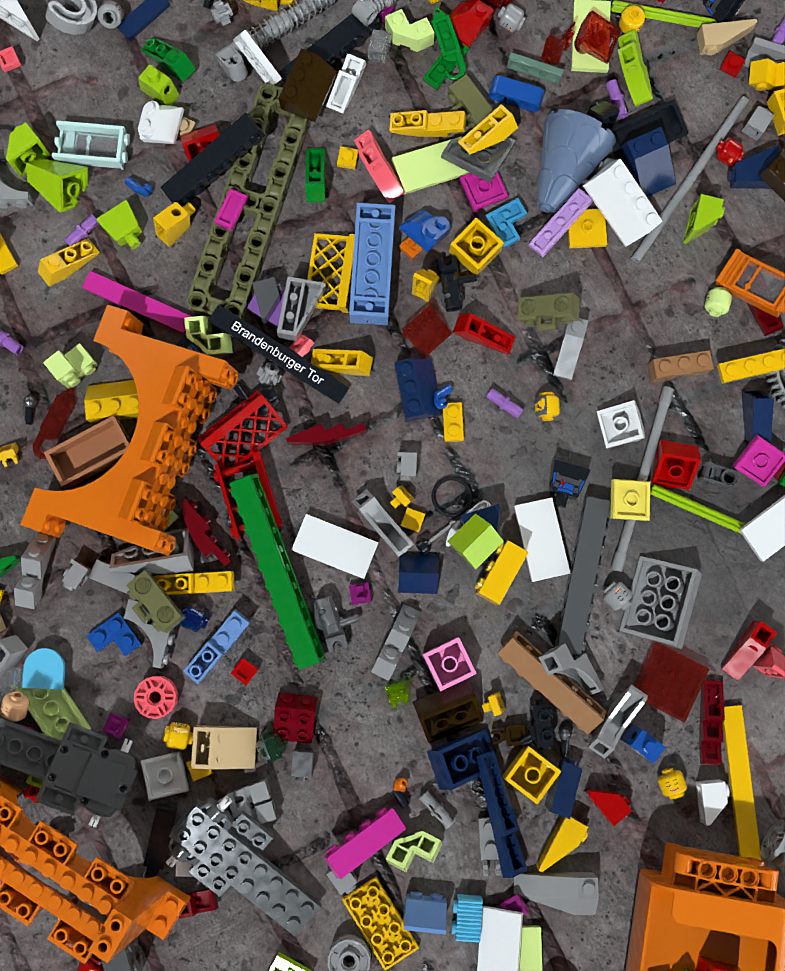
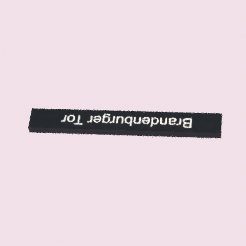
(278, 354)

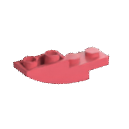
(378, 166)

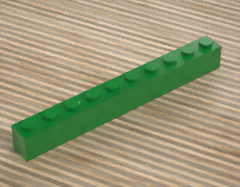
(277, 571)

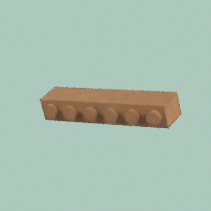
(556, 687)

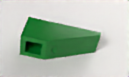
(169, 58)

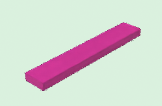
(135, 302)

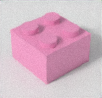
(449, 663)

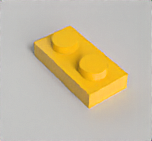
(453, 422)

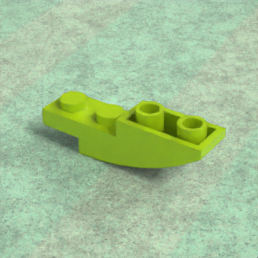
(634, 68)

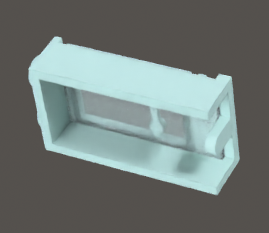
(92, 144)

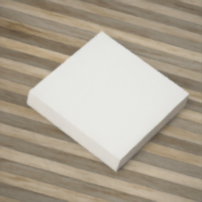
(164, 775)

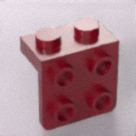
(295, 717)

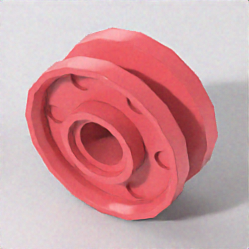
(145, 703)

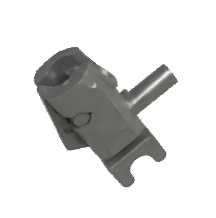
(329, 621)

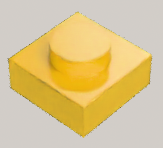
(347, 158)

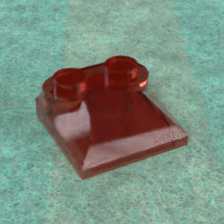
(597, 37)

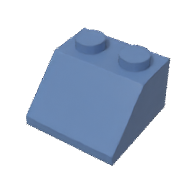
(425, 913)

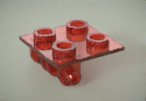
(554, 47)
(426, 331)

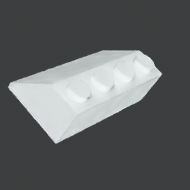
(622, 202)

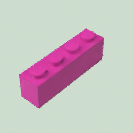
(364, 843)

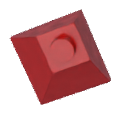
(470, 20)

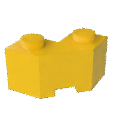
(767, 75)

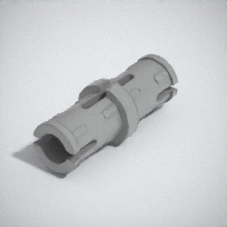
(437, 809)

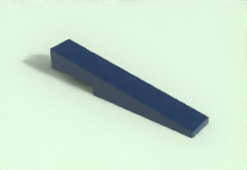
(501, 816)

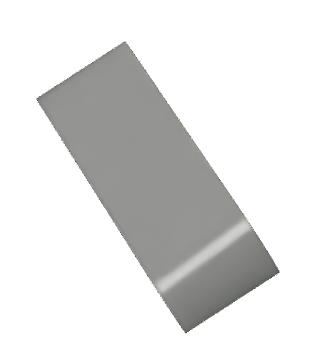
(116, 580)

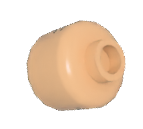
(14, 706)

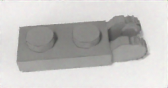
(487, 846)

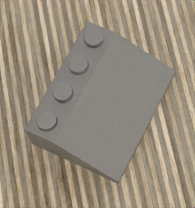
(661, 601)

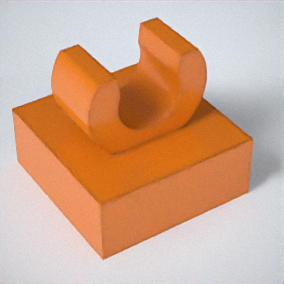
(410, 248)

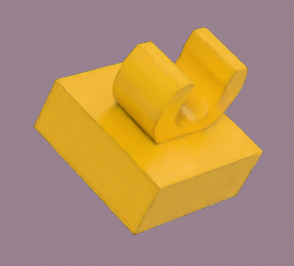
(9, 451)
(402, 497)
(495, 704)

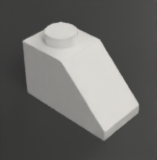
(711, 799)

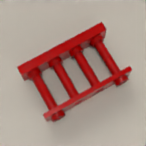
(256, 464)

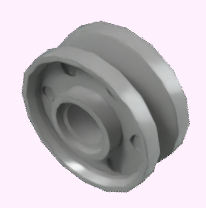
(774, 844)
(349, 945)

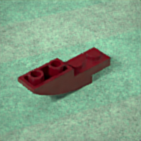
(199, 527)

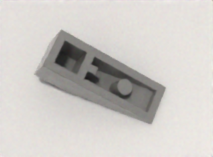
(570, 349)
(11, 652)

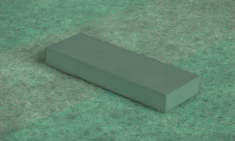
(535, 68)

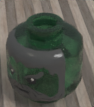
(270, 747)

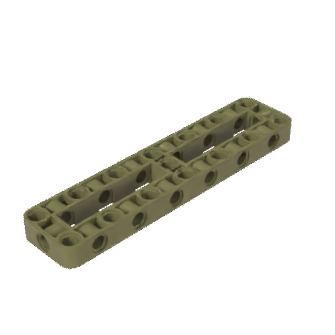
(240, 180)

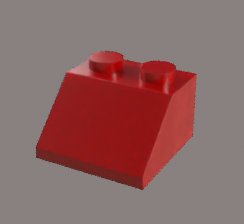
(197, 140)
(675, 464)

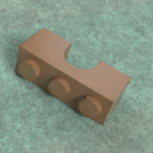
(687, 364)

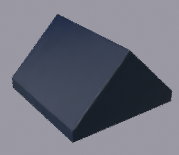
(418, 574)

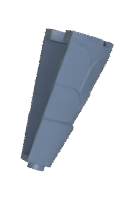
(569, 153)

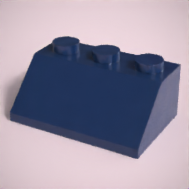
(417, 388)

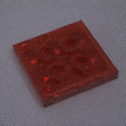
(670, 681)

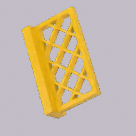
(344, 287)

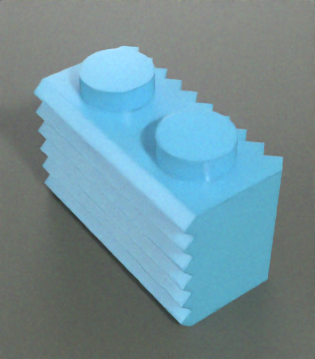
(468, 918)

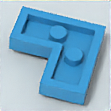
(502, 220)

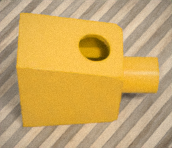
(173, 222)

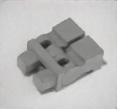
(256, 794)

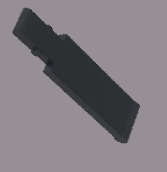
(159, 839)

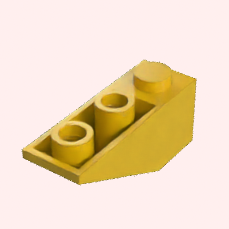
(66, 261)

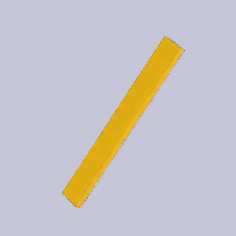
(740, 783)

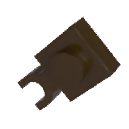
(512, 734)

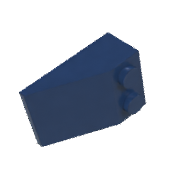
(650, 161)
(456, 760)

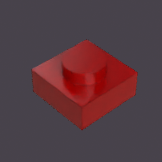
(732, 64)
(244, 671)

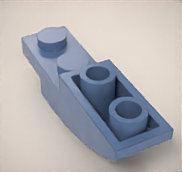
(217, 646)

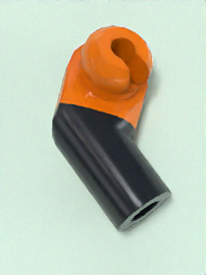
(398, 792)

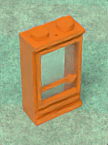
(754, 283)

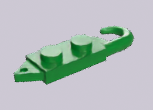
(448, 42)

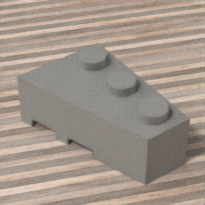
(298, 305)

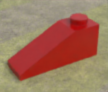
(483, 333)

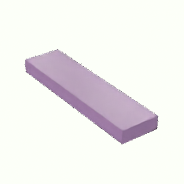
(560, 222)

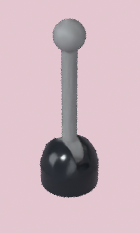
(424, 545)

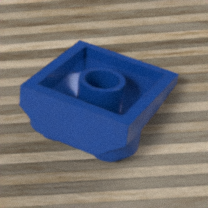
(426, 229)

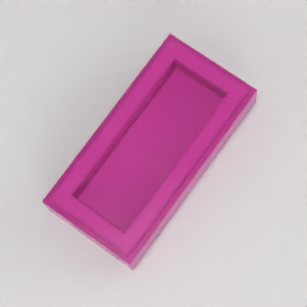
(231, 209)

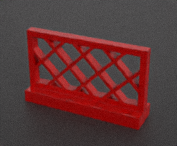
(230, 422)

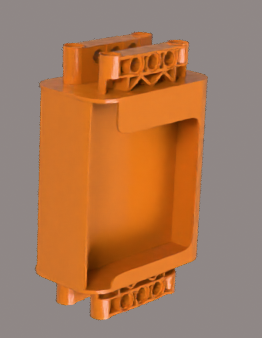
(708, 910)

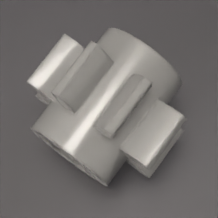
(221, 12)
(269, 374)

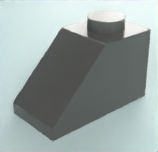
(267, 297)

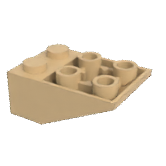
(223, 747)

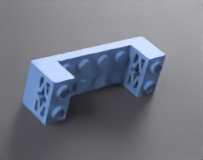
(372, 264)

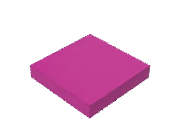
(482, 193)
(760, 461)

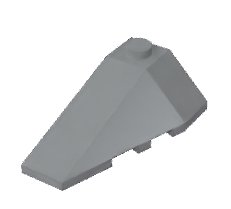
(139, 558)
(564, 891)

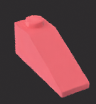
(771, 663)

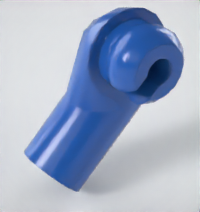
(136, 187)
(439, 396)

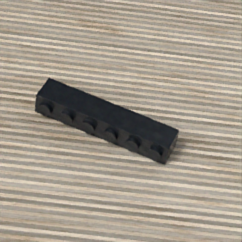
(338, 42)
(213, 160)

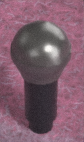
(29, 403)
(565, 734)

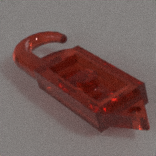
(55, 420)

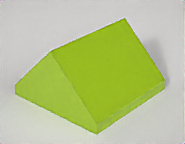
(475, 541)

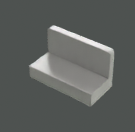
(764, 49)

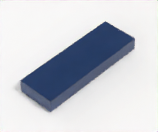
(142, 17)

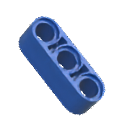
(516, 93)

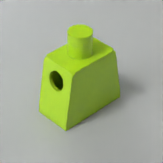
(155, 83)
(121, 225)

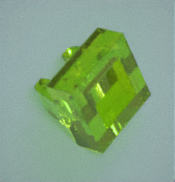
(396, 694)

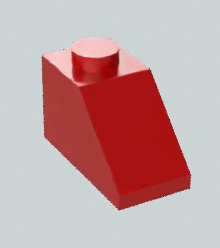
(610, 804)

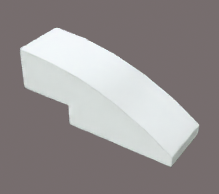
(346, 83)

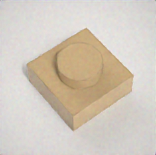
(186, 126)

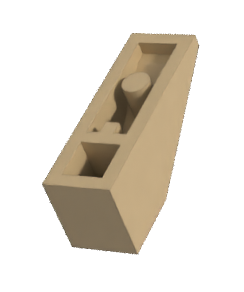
(718, 36)

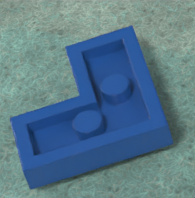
(115, 630)

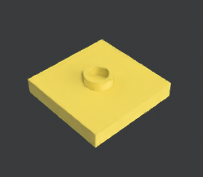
(630, 500)

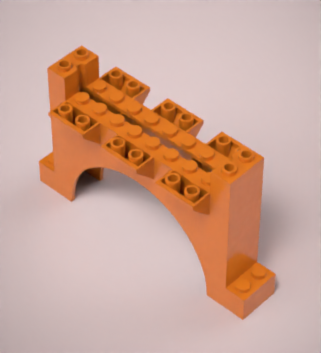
(135, 494)
(119, 902)

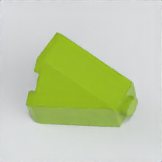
(58, 182)

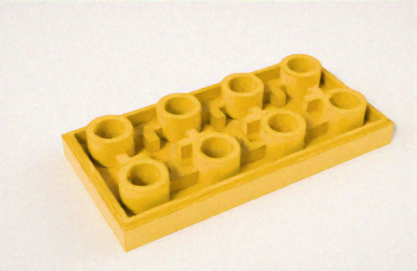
(380, 923)

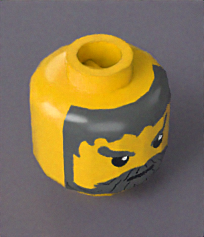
(547, 406)

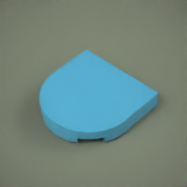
(44, 670)

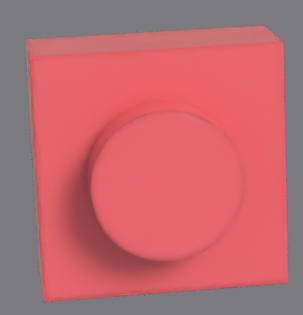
(9, 59)
(301, 346)

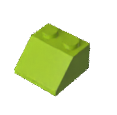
(24, 147)
(703, 216)

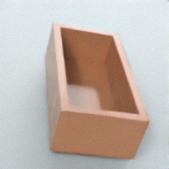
(88, 452)

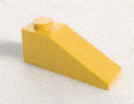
(490, 131)
(424, 283)
(342, 361)
(563, 840)

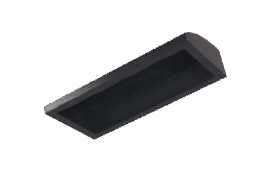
(664, 116)

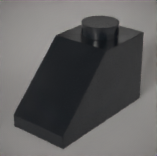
(605, 113)

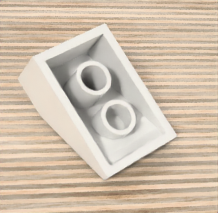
(14, 15)

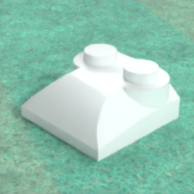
(160, 123)
(621, 424)

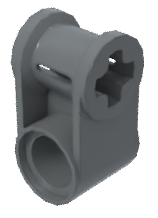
(714, 475)

